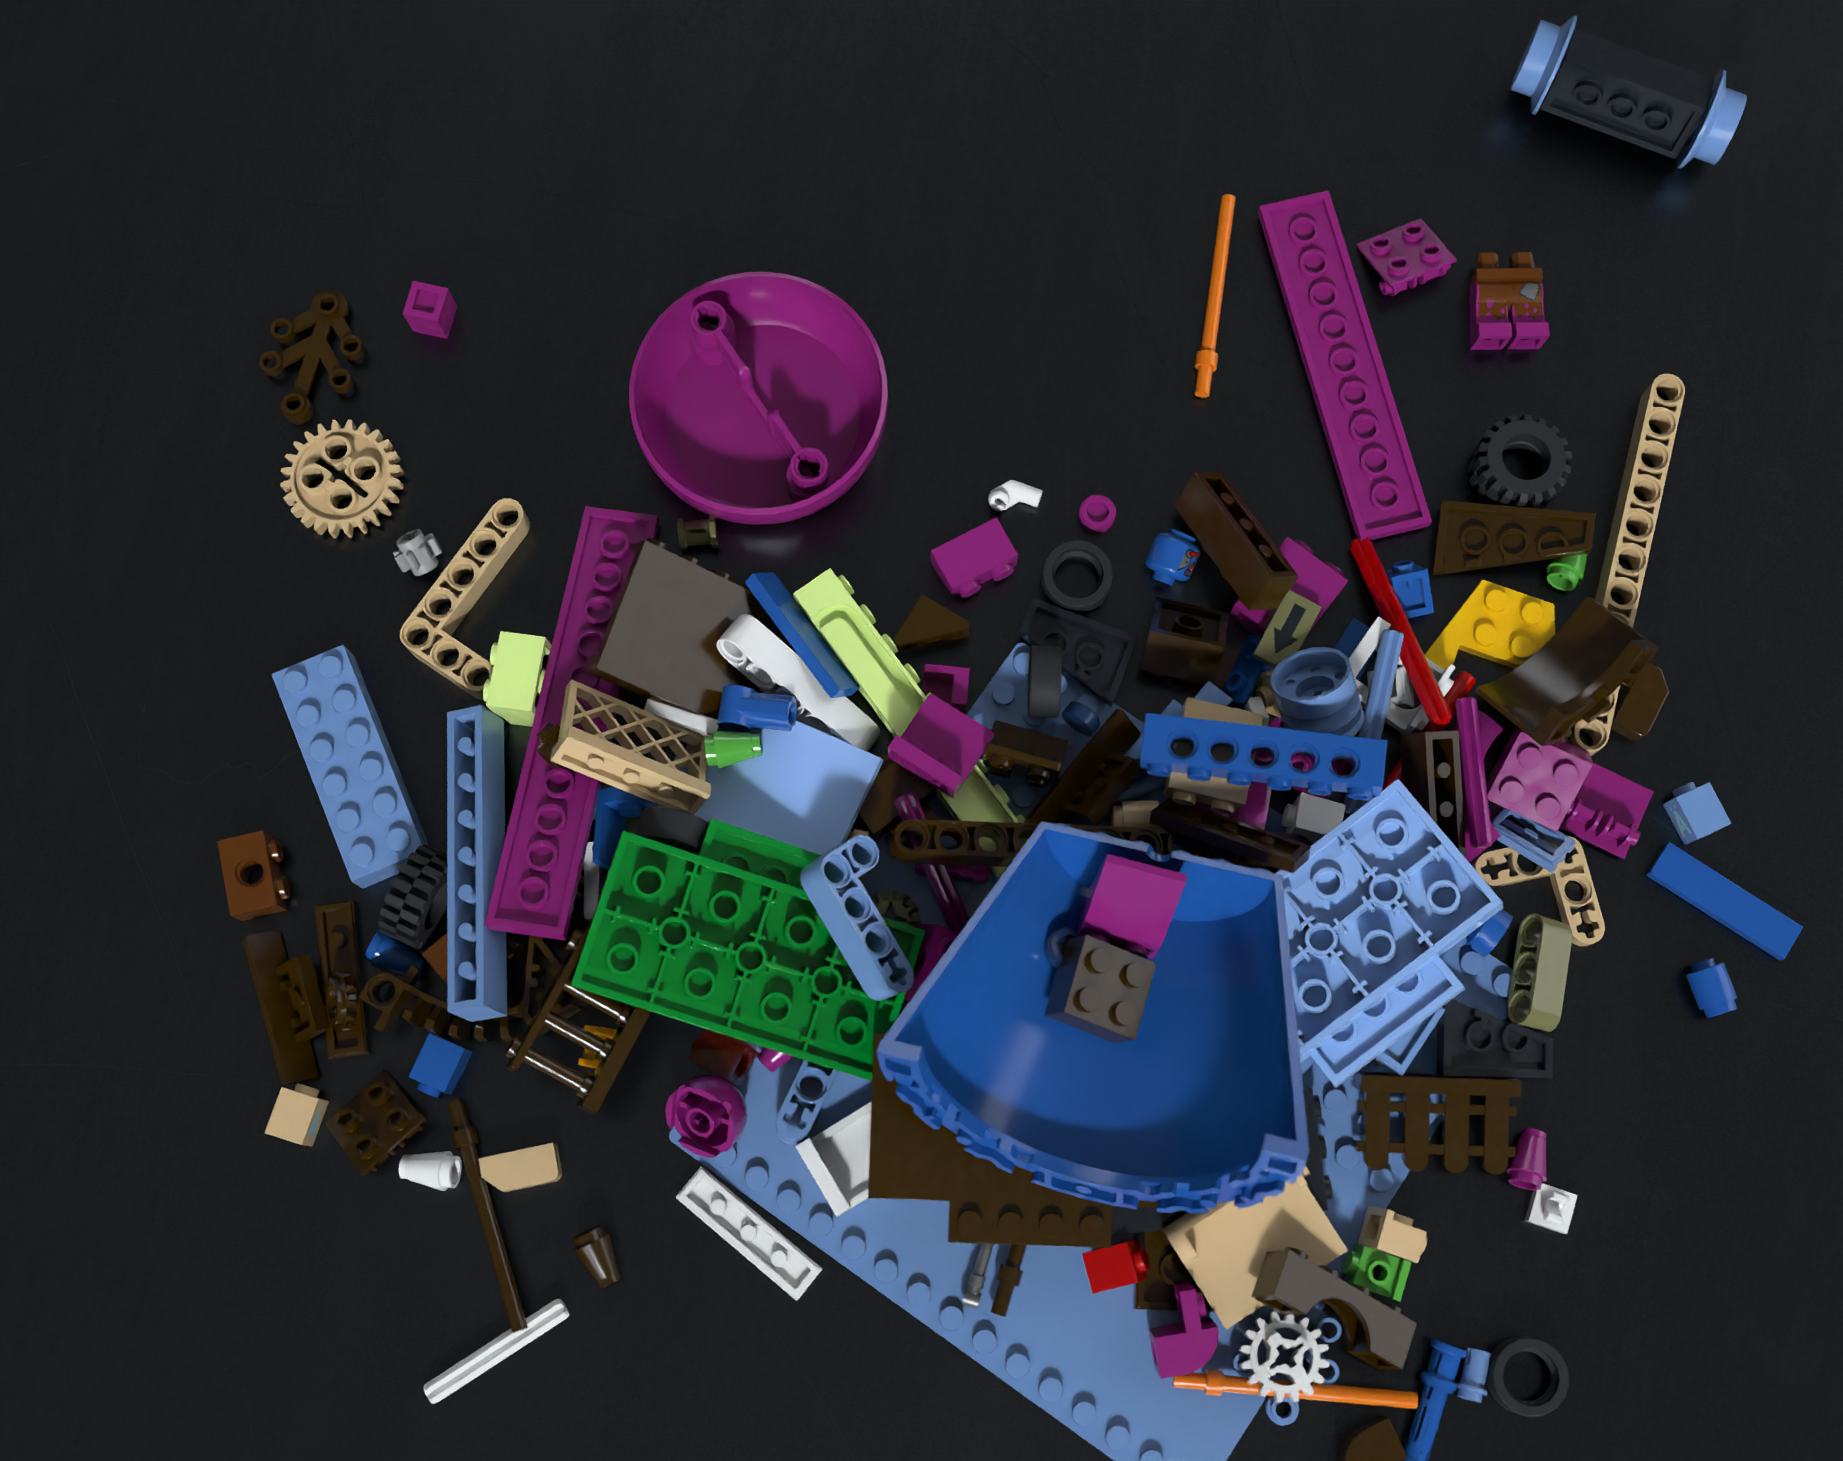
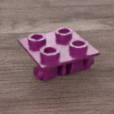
(1407, 256)
(1607, 811)

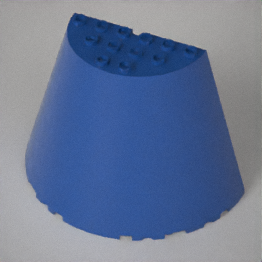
(1177, 1117)

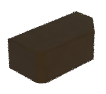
(1640, 704)

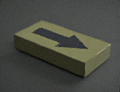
(1286, 629)

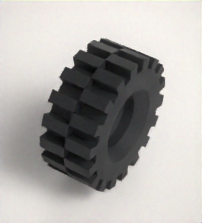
(417, 898)

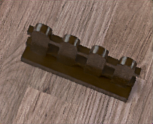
(1455, 1121)

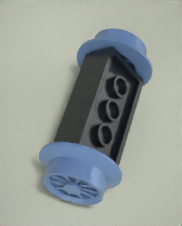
(1628, 94)

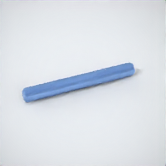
(1379, 696)

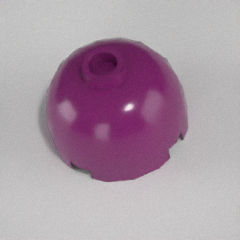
(707, 1114)

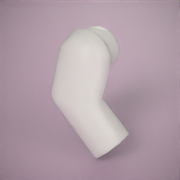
(1013, 493)

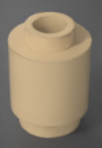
(1133, 814)

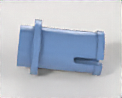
(1474, 1375)

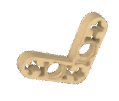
(1574, 870)

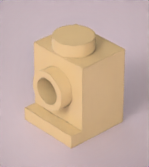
(1392, 1234)

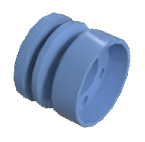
(1318, 692)

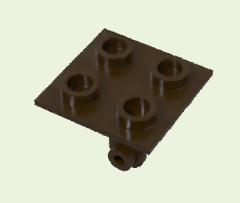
(375, 1123)

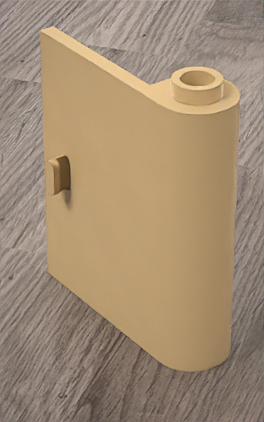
(1230, 1244)

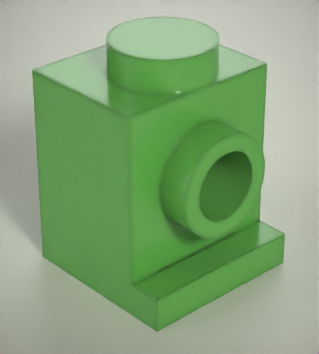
(1390, 1277)

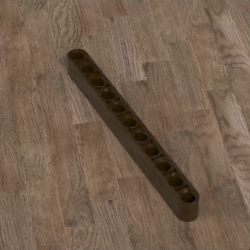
(1006, 840)

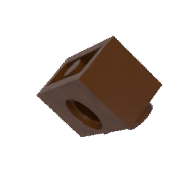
(238, 858)

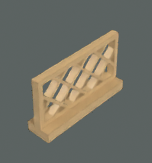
(626, 765)

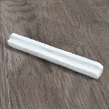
(495, 1352)

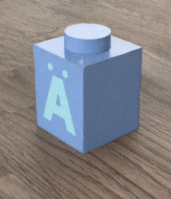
(1696, 812)

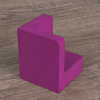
(430, 309)
(948, 684)

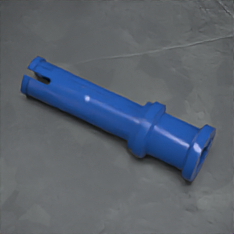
(1437, 1383)

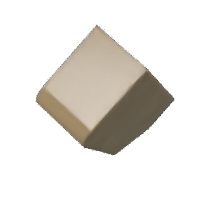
(522, 1167)

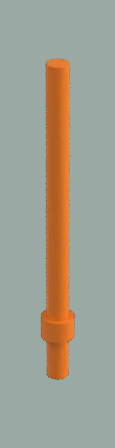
(1207, 358)
(1215, 1383)

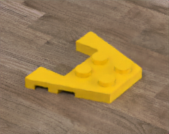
(1496, 626)

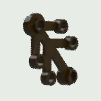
(313, 350)

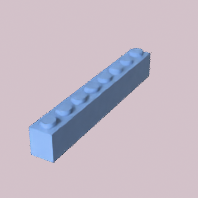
(473, 856)

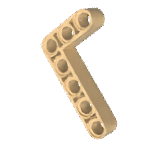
(464, 597)

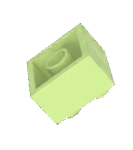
(516, 676)

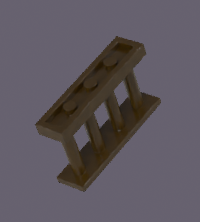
(610, 1052)

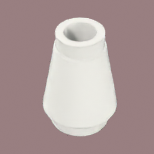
(434, 1169)

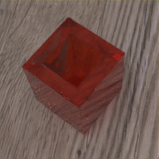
(723, 1056)

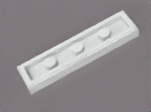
(749, 1233)

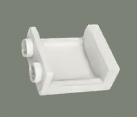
(841, 1160)

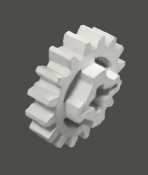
(1294, 1373)

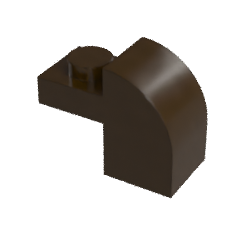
(1372, 1442)

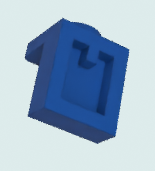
(1411, 587)

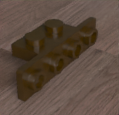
(1093, 777)
(288, 1004)

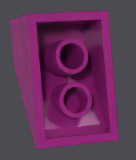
(1131, 905)

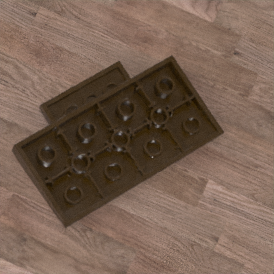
(984, 1201)

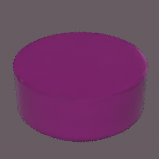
(1097, 513)

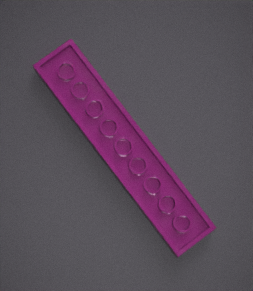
(1344, 367)

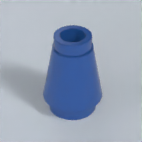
(392, 954)

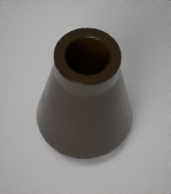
(597, 1254)

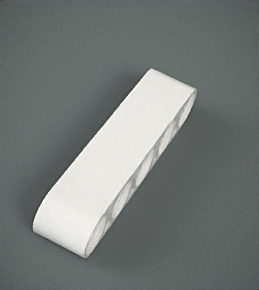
(782, 672)

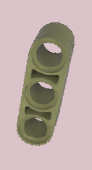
(1539, 973)

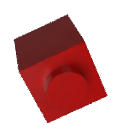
(1116, 1266)

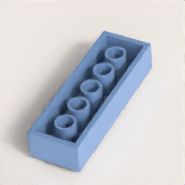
(351, 764)

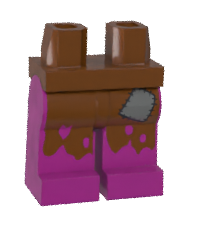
(1506, 304)

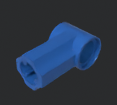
(746, 709)

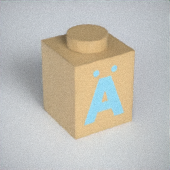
(297, 1115)

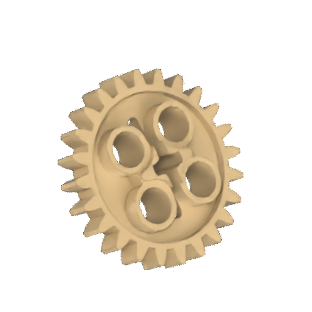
(321, 503)

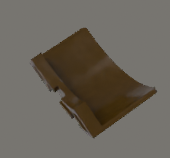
(1571, 674)

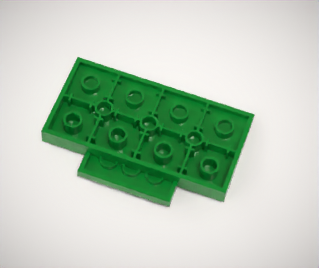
(734, 948)

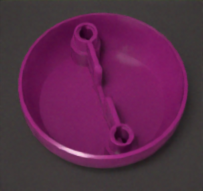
(761, 400)

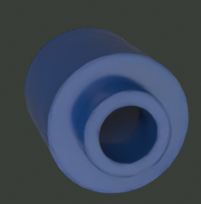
(1712, 987)

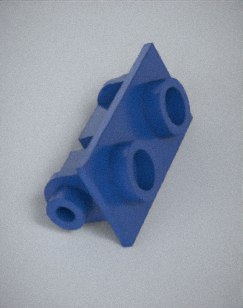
(1245, 673)

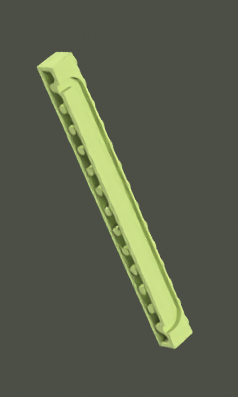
(893, 690)

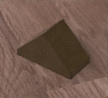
(930, 626)

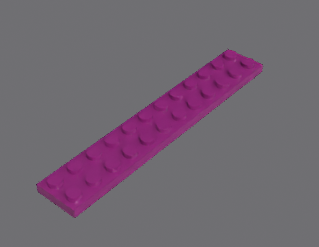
(554, 806)

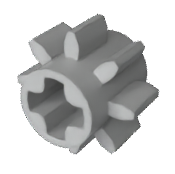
(417, 552)

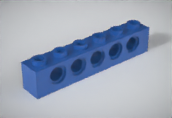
(1364, 754)

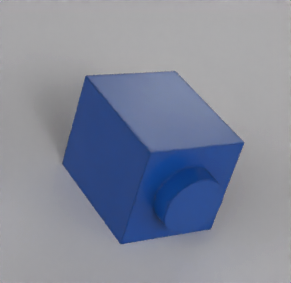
(439, 1066)

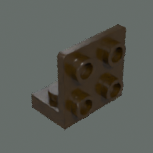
(1024, 754)

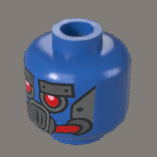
(1172, 556)

